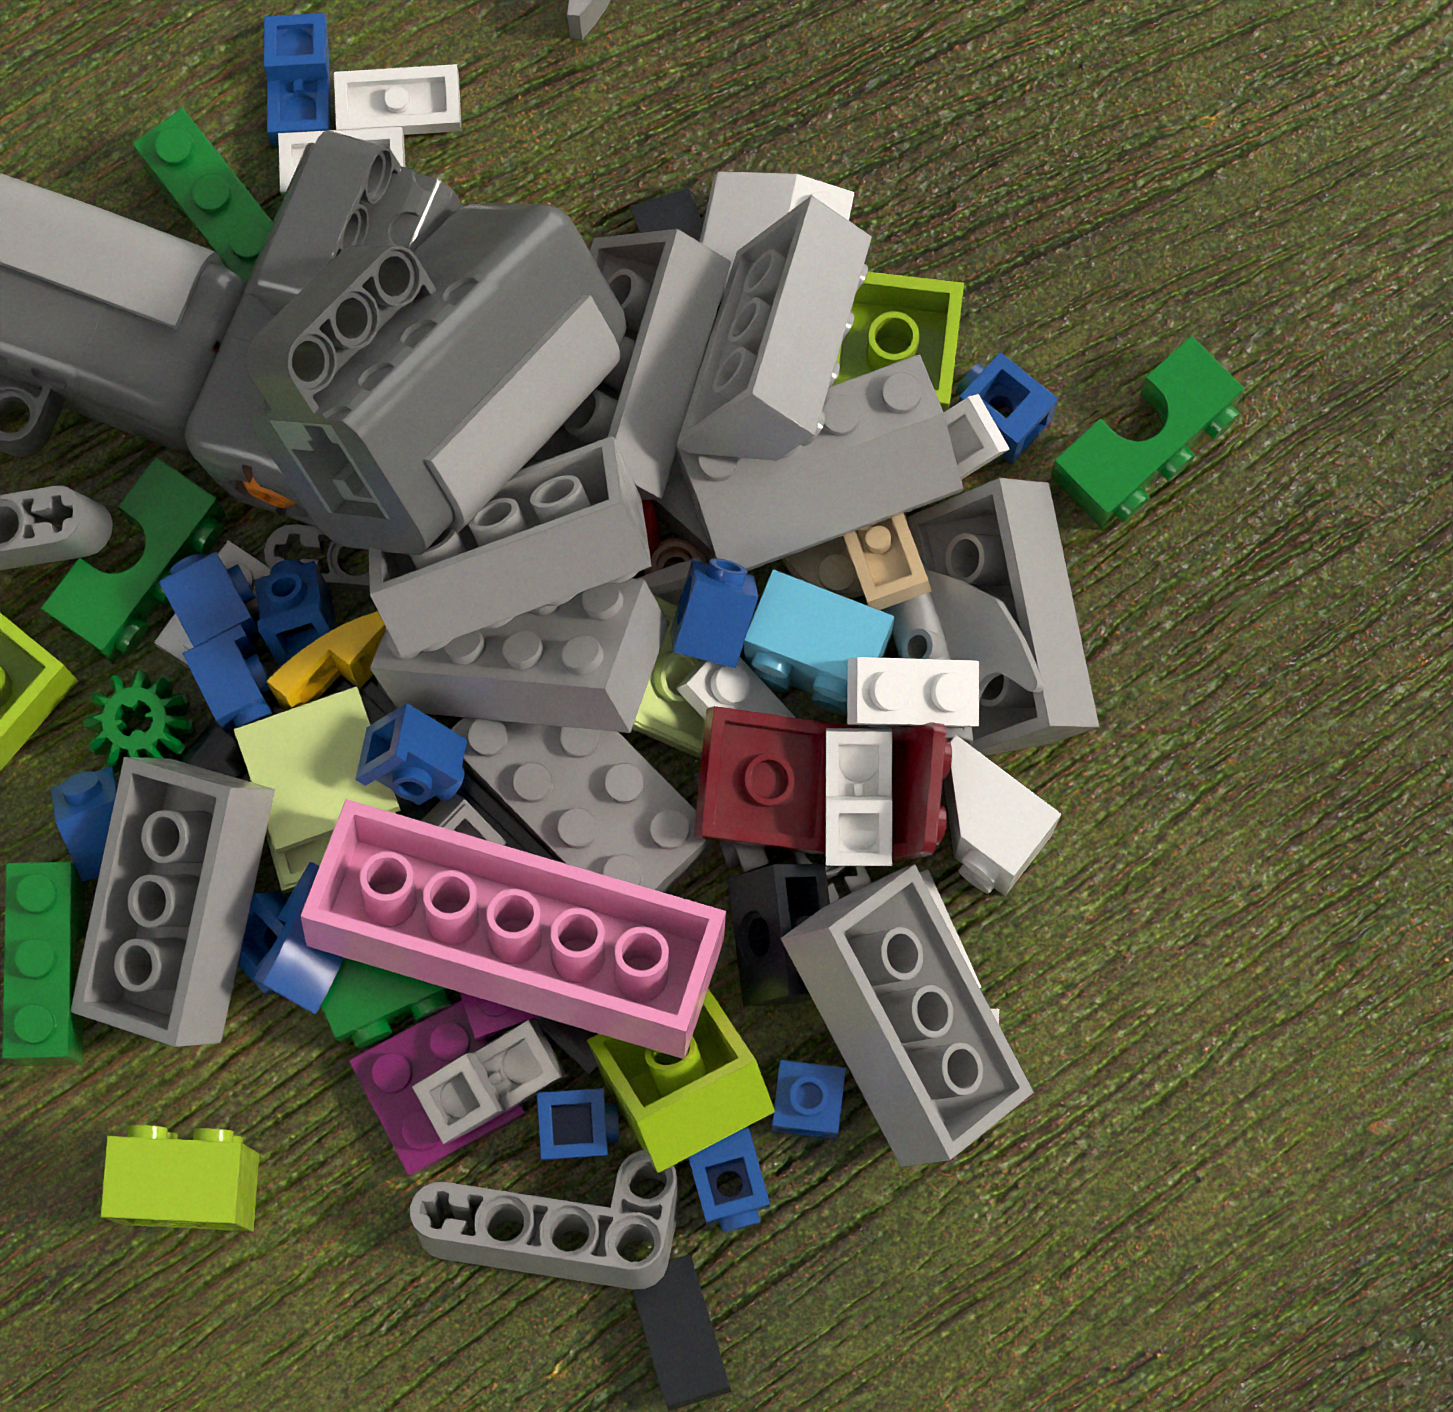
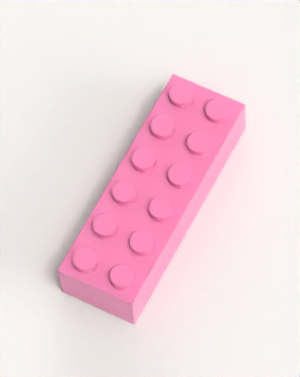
(514, 928)

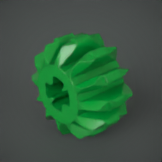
(140, 702)

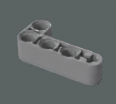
(38, 541)
(547, 1220)

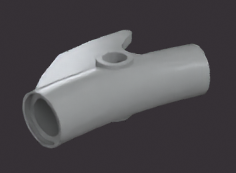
(964, 625)

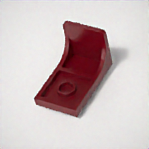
(768, 783)

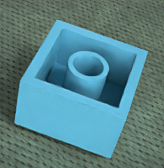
(807, 636)

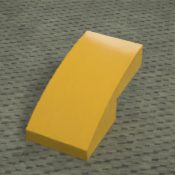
(342, 652)

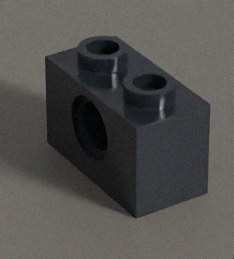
(763, 910)

